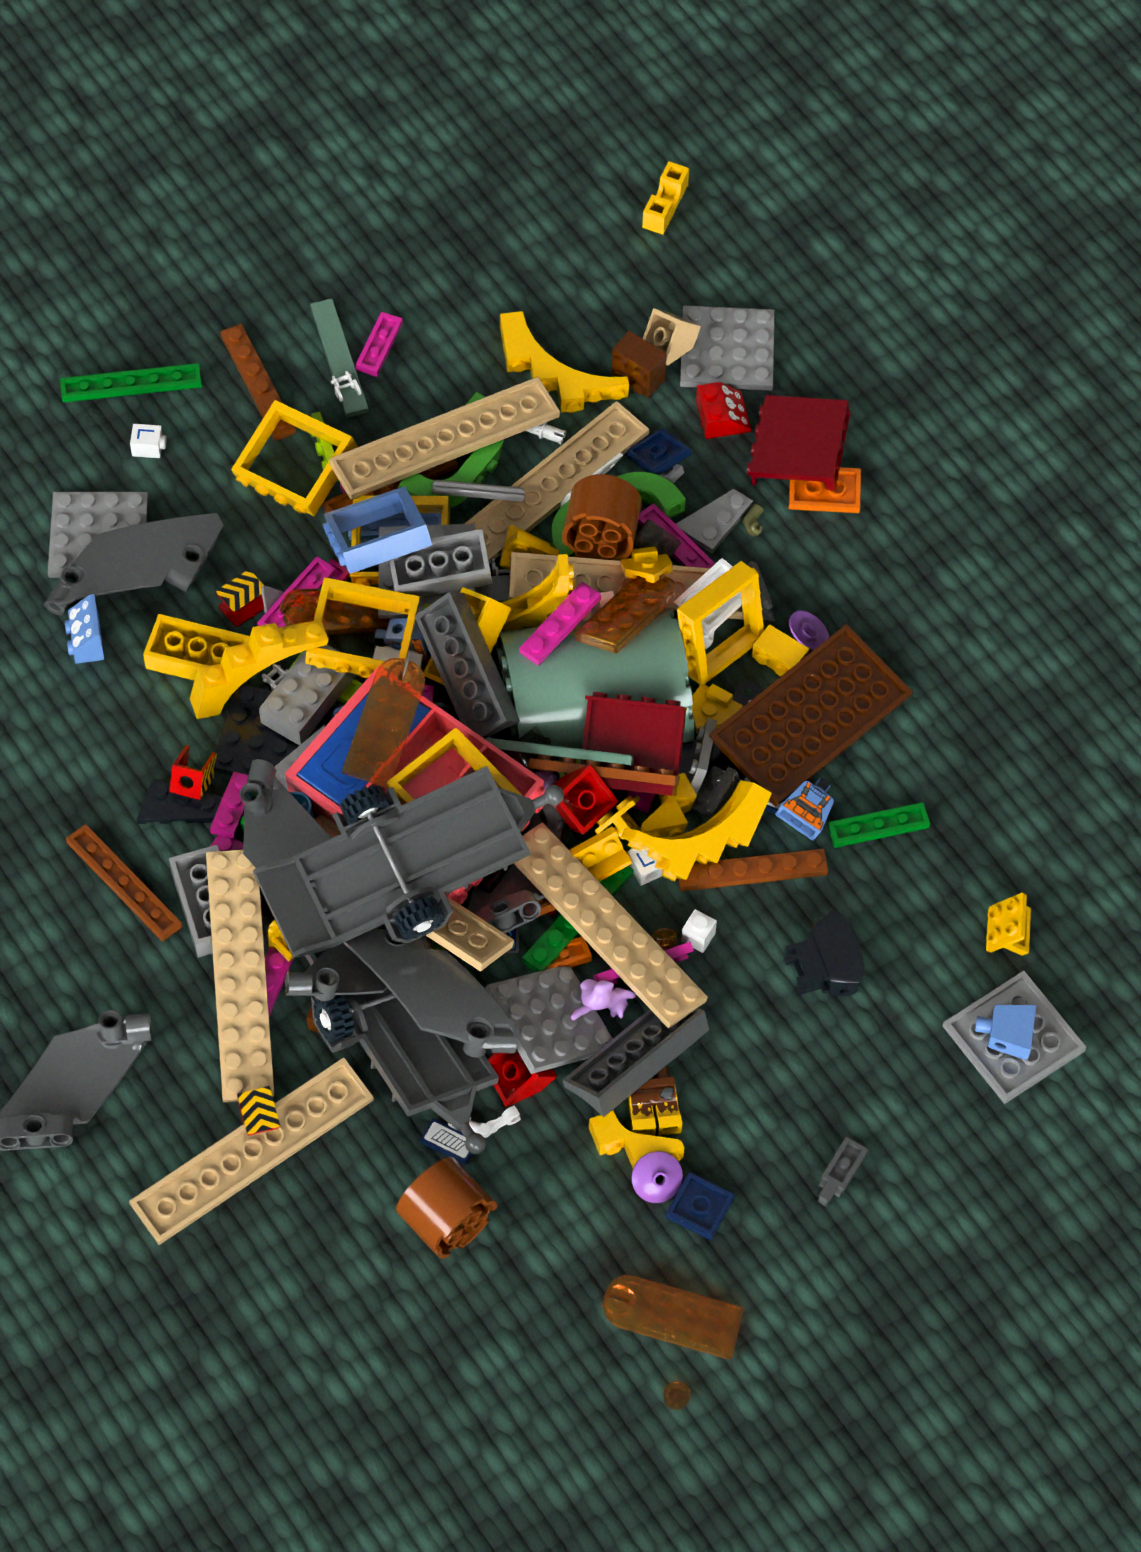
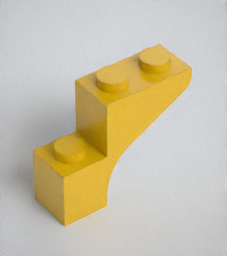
(669, 817)
(612, 1136)

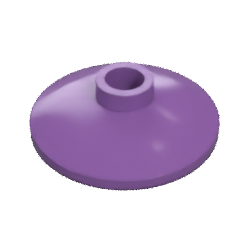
(808, 629)
(647, 1170)

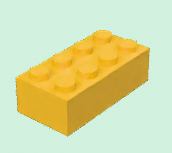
(490, 618)
(183, 646)

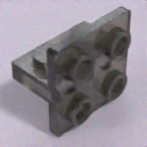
(654, 536)
(716, 791)

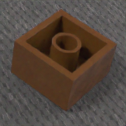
(640, 363)

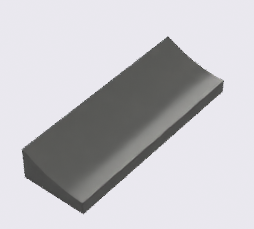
(466, 665)
(633, 1059)

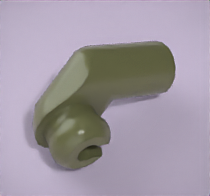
(750, 521)

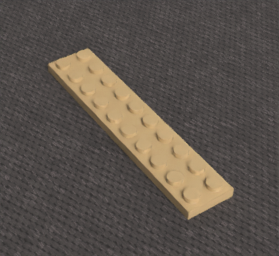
(444, 438)
(555, 476)
(602, 575)
(609, 928)
(464, 932)
(239, 974)
(243, 1158)

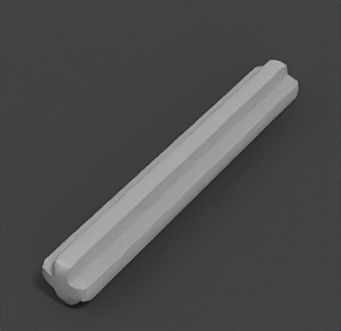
(478, 490)

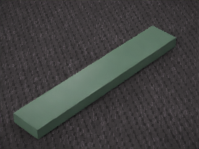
(338, 355)
(562, 751)

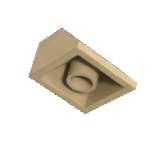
(671, 334)

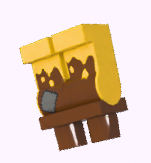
(657, 1095)

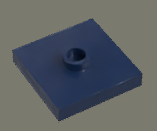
(658, 452)
(700, 1205)

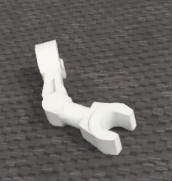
(509, 1117)

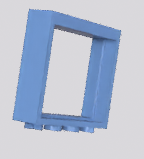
(381, 548)

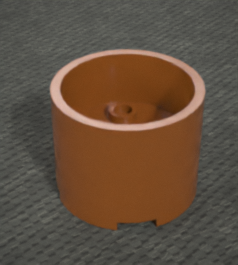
(602, 518)
(446, 1207)

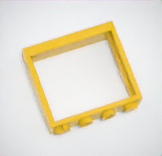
(302, 421)
(424, 504)
(367, 597)
(705, 666)
(463, 747)

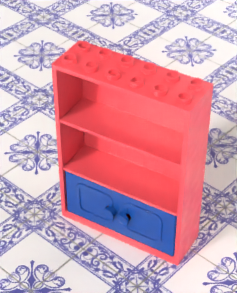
(321, 764)

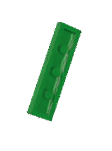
(878, 825)

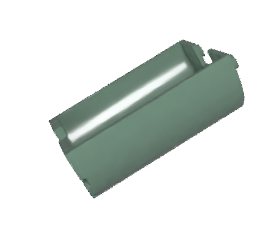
(555, 691)

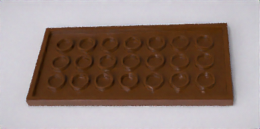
(810, 714)

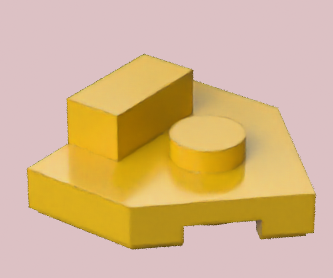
(646, 564)
(714, 704)

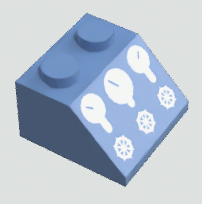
(84, 631)

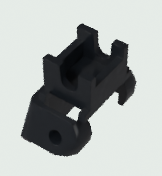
(827, 956)

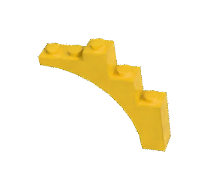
(573, 386)
(539, 603)
(239, 663)
(730, 826)

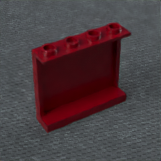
(800, 439)
(638, 729)

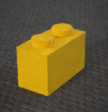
(778, 650)

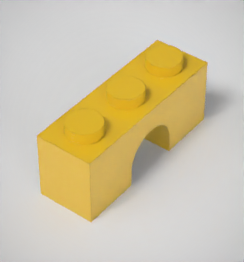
(663, 205)

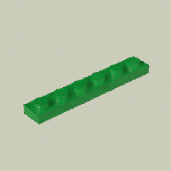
(130, 382)
(561, 932)

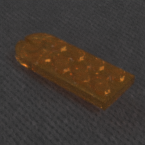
(626, 613)
(338, 616)
(385, 722)
(673, 1315)

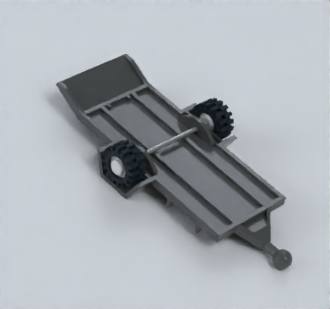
(397, 861)
(416, 1065)

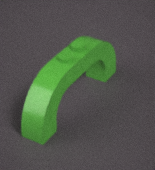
(472, 471)
(651, 489)

